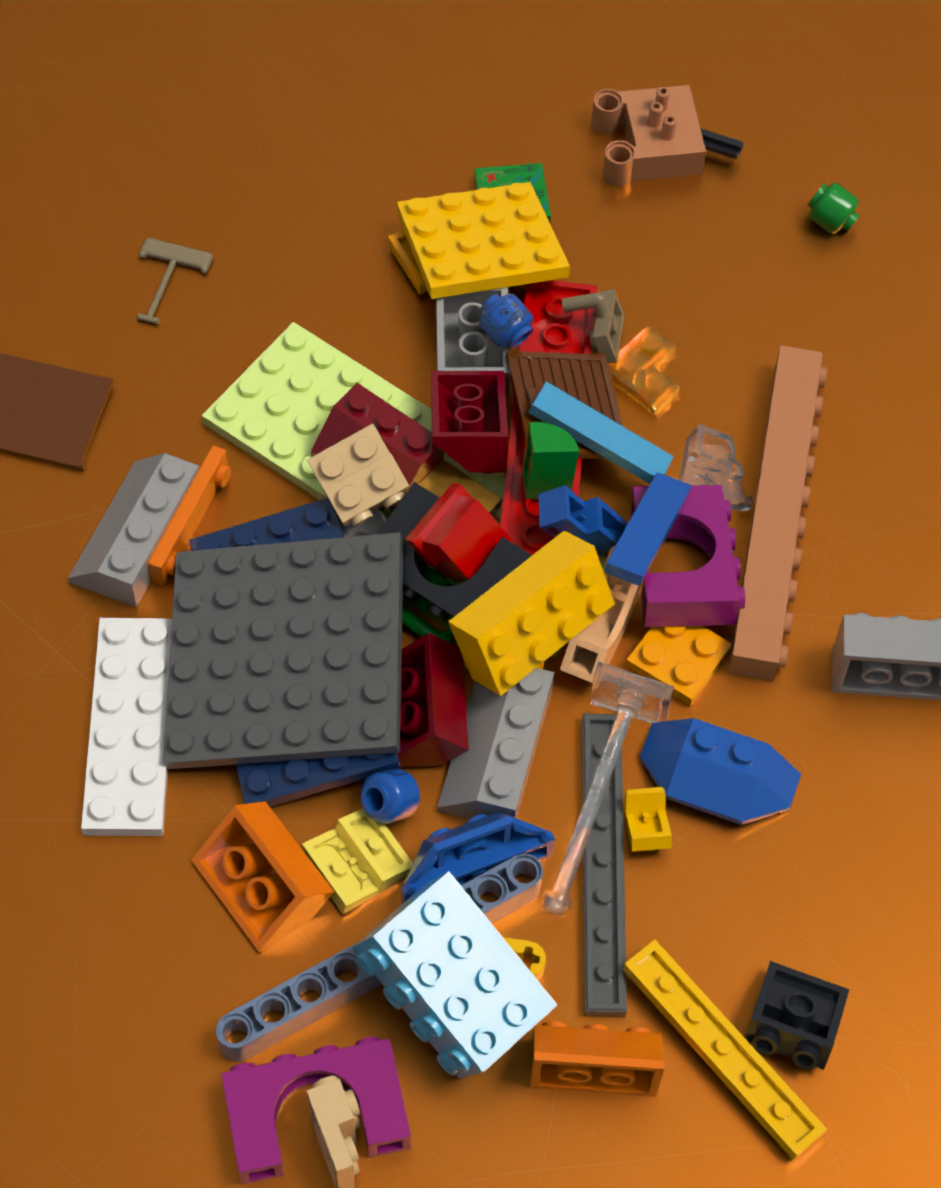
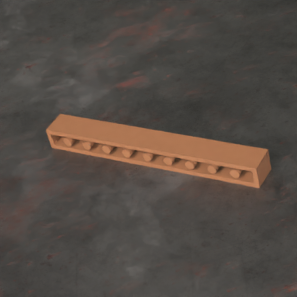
(776, 514)

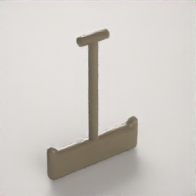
(174, 255)

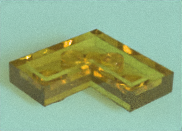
(638, 372)

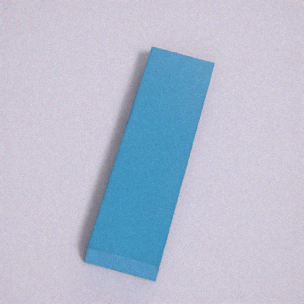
(600, 433)

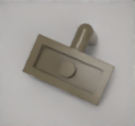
(608, 320)

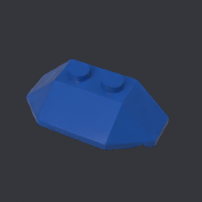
(719, 770)
(475, 849)

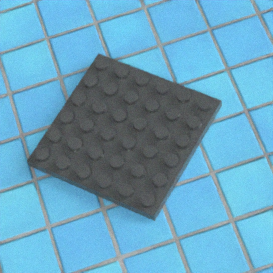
(285, 652)

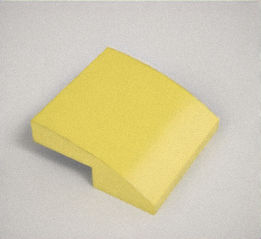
(357, 859)

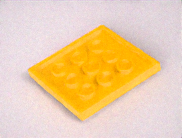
(482, 240)

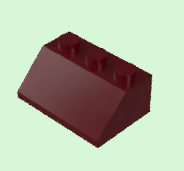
(471, 419)
(403, 437)
(432, 703)

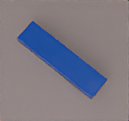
(647, 529)

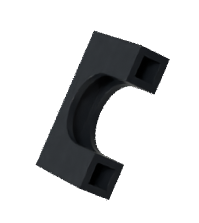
(445, 600)

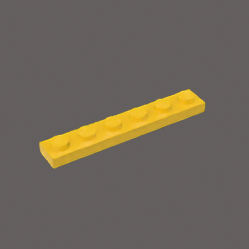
(724, 1049)

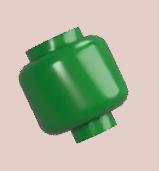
(833, 208)

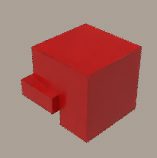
(456, 534)

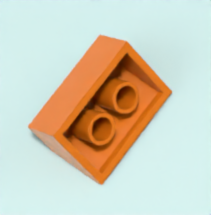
(261, 874)
(596, 1059)

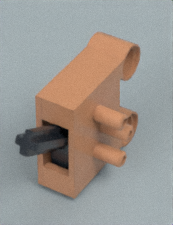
(659, 133)

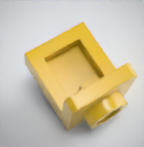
(647, 819)

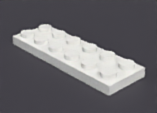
(128, 729)

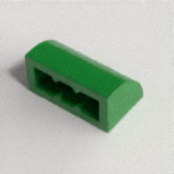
(548, 459)

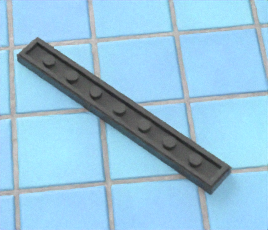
(603, 881)

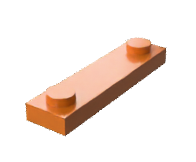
(211, 476)

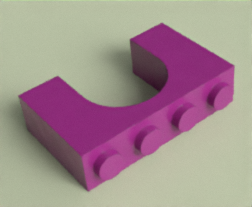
(700, 595)
(259, 1091)

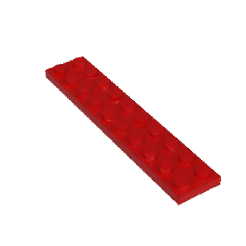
(552, 333)

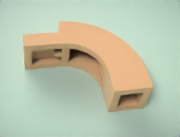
(602, 636)

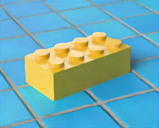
(532, 612)

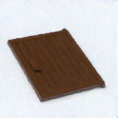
(578, 375)
(49, 411)

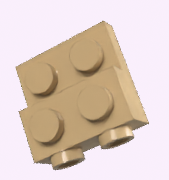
(359, 476)
(334, 1121)

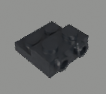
(796, 1016)

